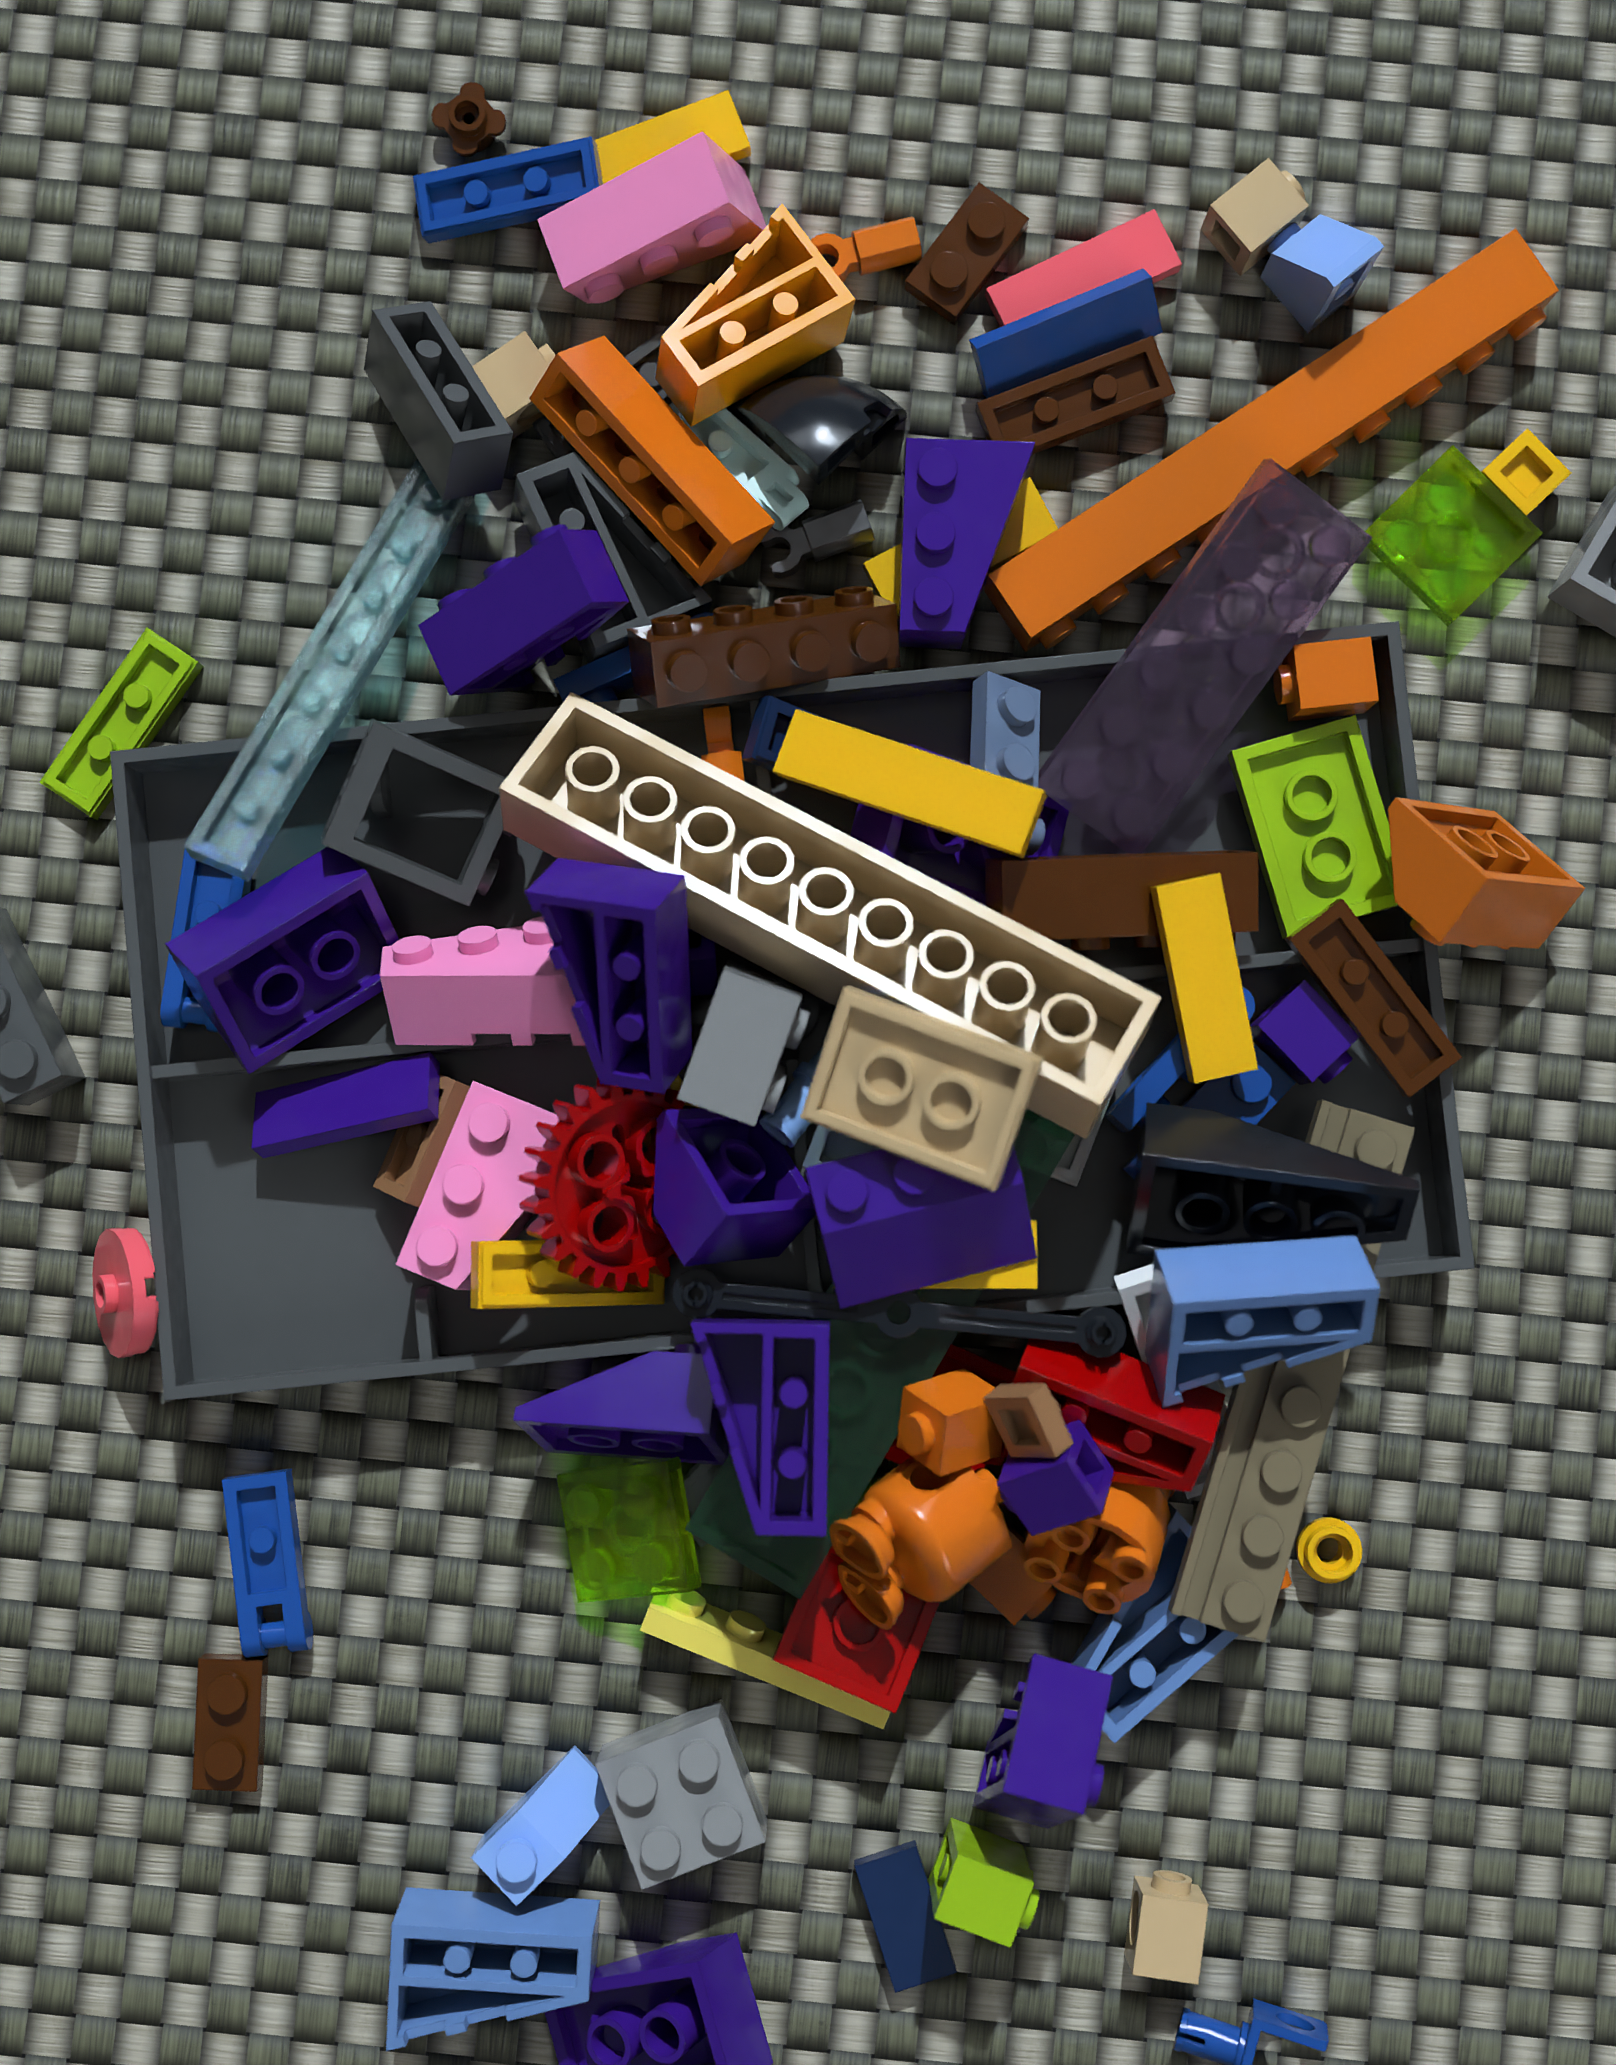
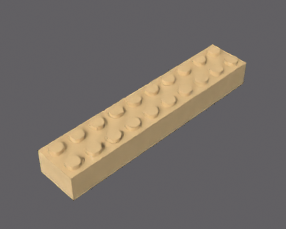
(824, 903)

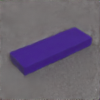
(346, 1105)

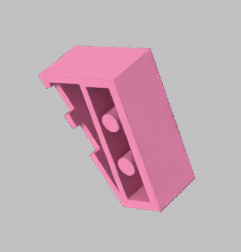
(653, 221)
(477, 985)
(475, 1186)

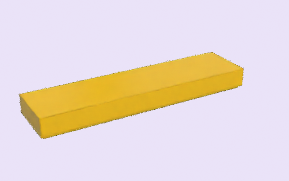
(910, 783)

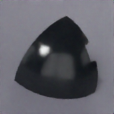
(820, 419)

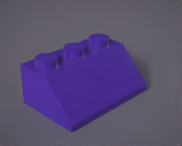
(287, 956)
(911, 1226)

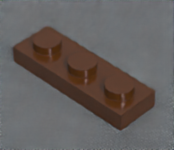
(1079, 398)
(1373, 998)

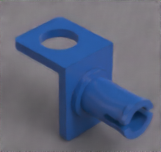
(1237, 2045)

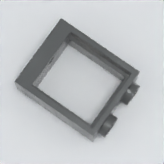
(357, 792)

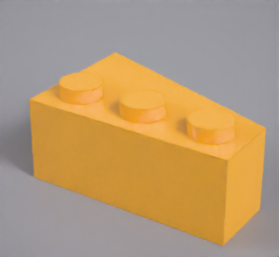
(755, 323)

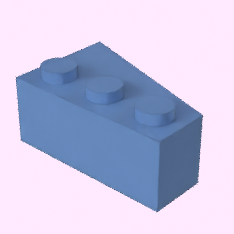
(1254, 1305)
(1148, 1645)
(485, 1958)

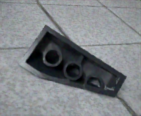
(1237, 1183)

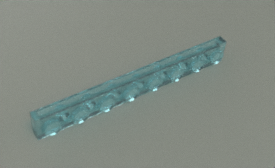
(326, 678)

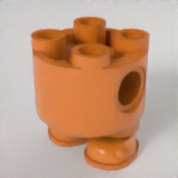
(918, 1537)
(1106, 1555)

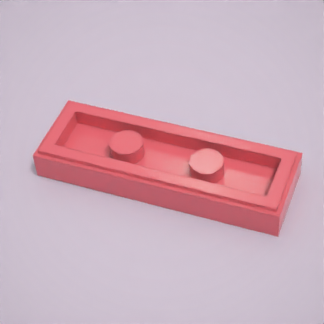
(1086, 266)

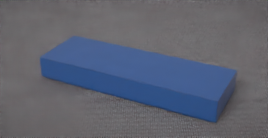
(505, 189)
(1067, 333)

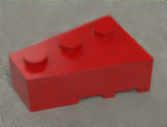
(1124, 1413)

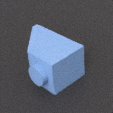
(1318, 267)
(542, 1826)

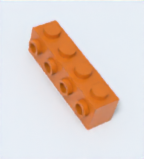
(651, 459)

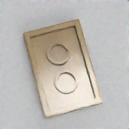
(921, 1088)

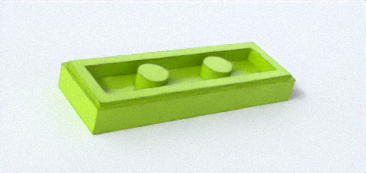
(121, 718)

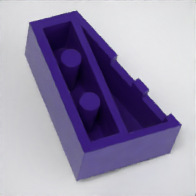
(951, 528)
(523, 612)
(627, 964)
(775, 1414)
(1044, 1755)

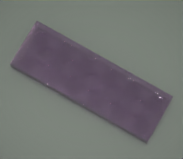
(1202, 658)

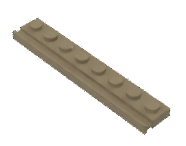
(1272, 1441)

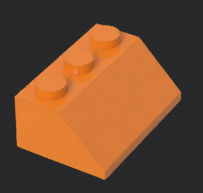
(1474, 877)

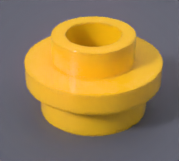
(1342, 1564)

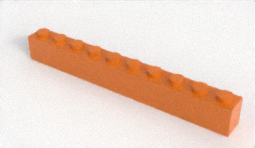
(1293, 424)

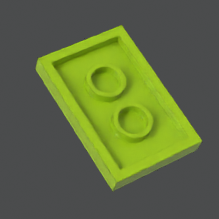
(1316, 822)

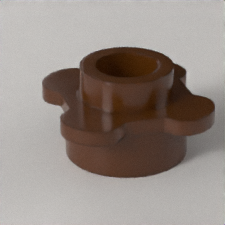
(473, 137)

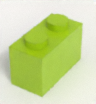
(982, 1883)

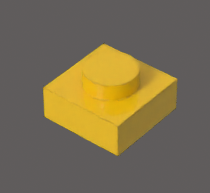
(1526, 472)

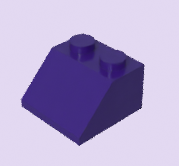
(725, 1188)

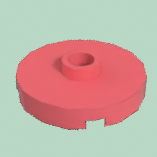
(120, 1296)

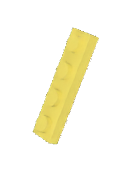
(745, 1645)

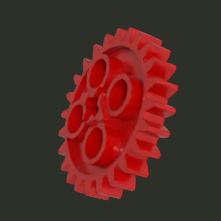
(615, 1182)

